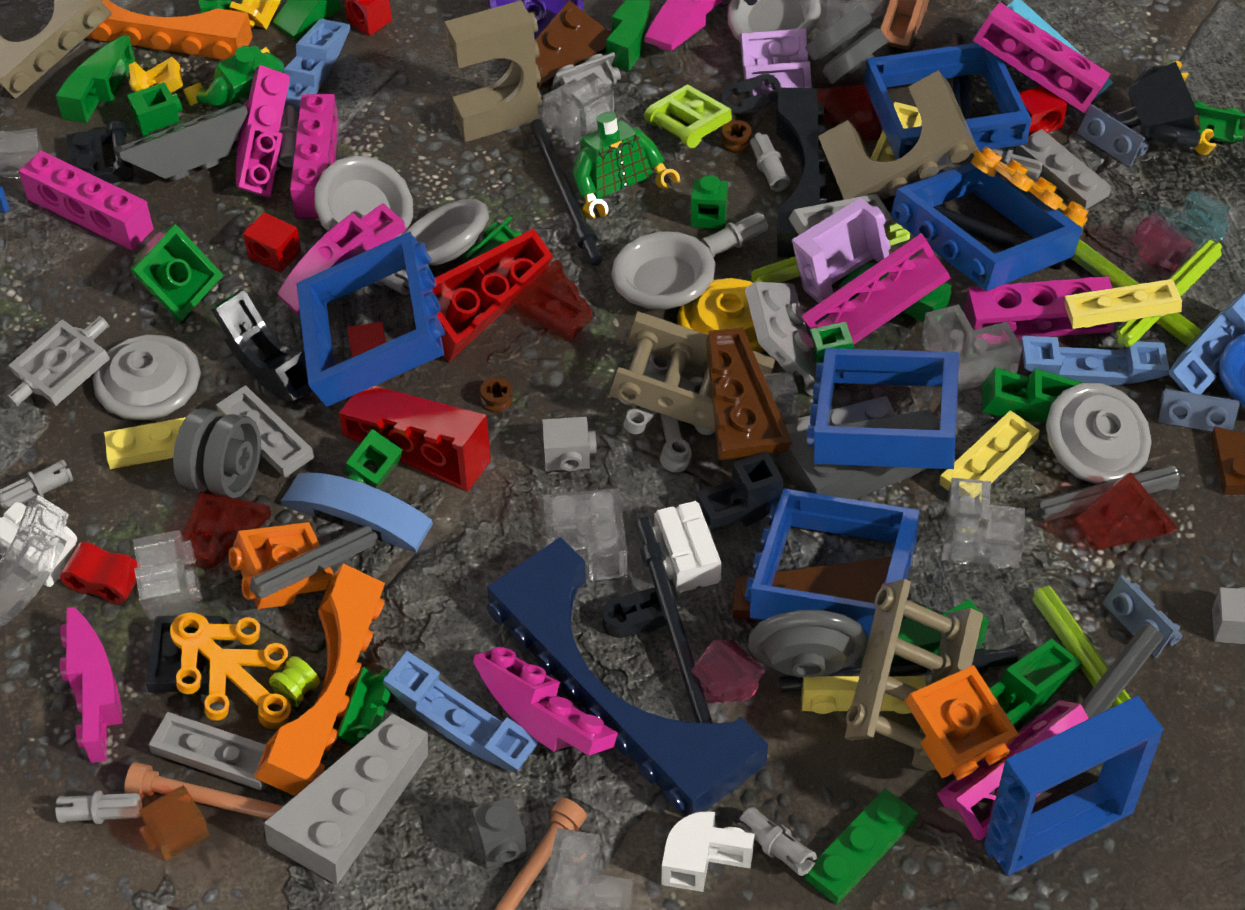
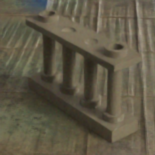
(683, 348)
(955, 653)

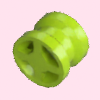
(294, 680)

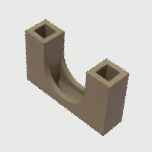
(28, 60)
(514, 98)
(942, 141)

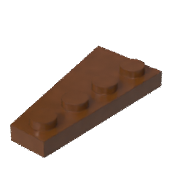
(742, 402)
(845, 580)

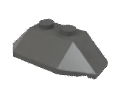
(187, 145)

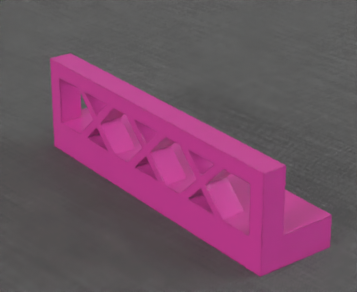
(884, 298)
(968, 791)

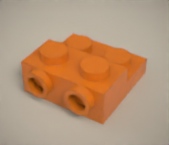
(270, 546)
(961, 723)

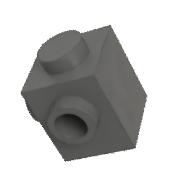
(498, 832)

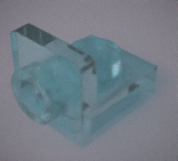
(1206, 215)

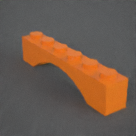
(205, 34)
(296, 748)

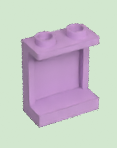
(840, 246)

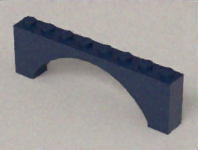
(686, 759)

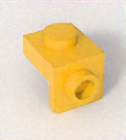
(259, 11)
(167, 72)

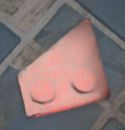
(851, 104)
(555, 303)
(1122, 516)
(216, 524)

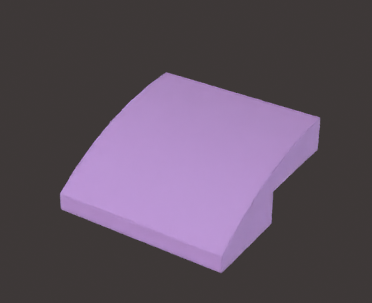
(777, 54)

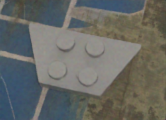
(782, 328)

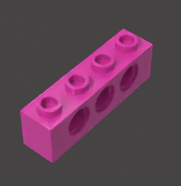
(1041, 57)
(313, 150)
(86, 200)
(1032, 306)

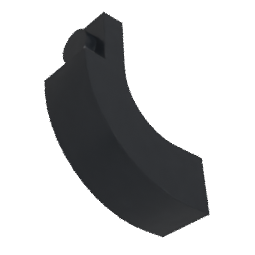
(259, 351)

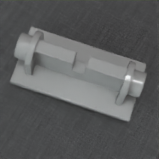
(596, 64)

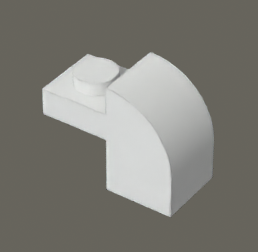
(695, 844)

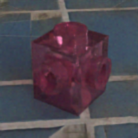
(1161, 242)
(728, 672)

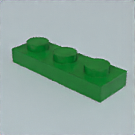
(861, 846)

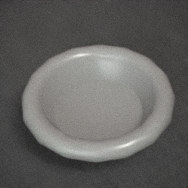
(772, 16)
(358, 187)
(451, 229)
(663, 270)
(147, 377)
(1098, 433)

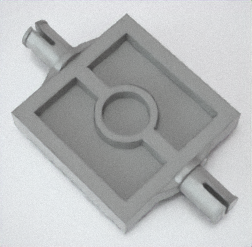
(59, 362)

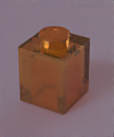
(172, 823)

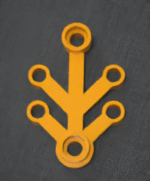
(989, 163)
(228, 664)

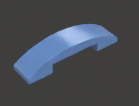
(1200, 360)
(1107, 366)
(360, 504)
(457, 717)

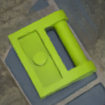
(693, 107)

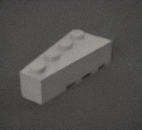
(348, 801)

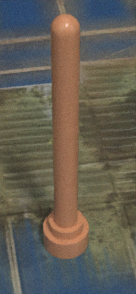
(146, 781)
(564, 815)

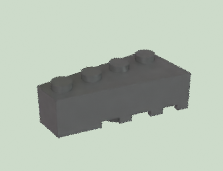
(850, 480)

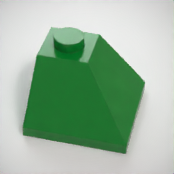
(175, 271)

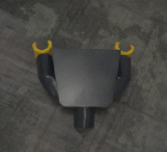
(1165, 109)

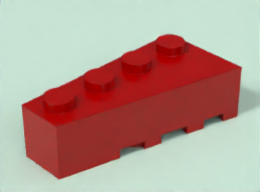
(486, 287)
(433, 435)

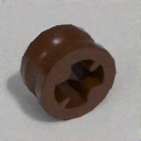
(729, 139)
(496, 385)

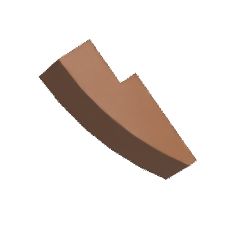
(903, 22)

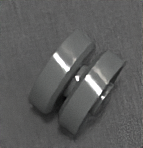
(847, 44)
(217, 453)

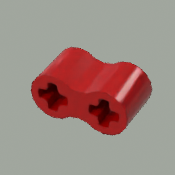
(100, 573)

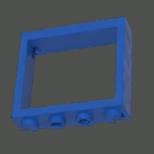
(992, 131)
(1053, 231)
(383, 362)
(884, 445)
(834, 516)
(1119, 737)

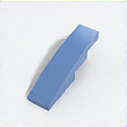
(314, 59)

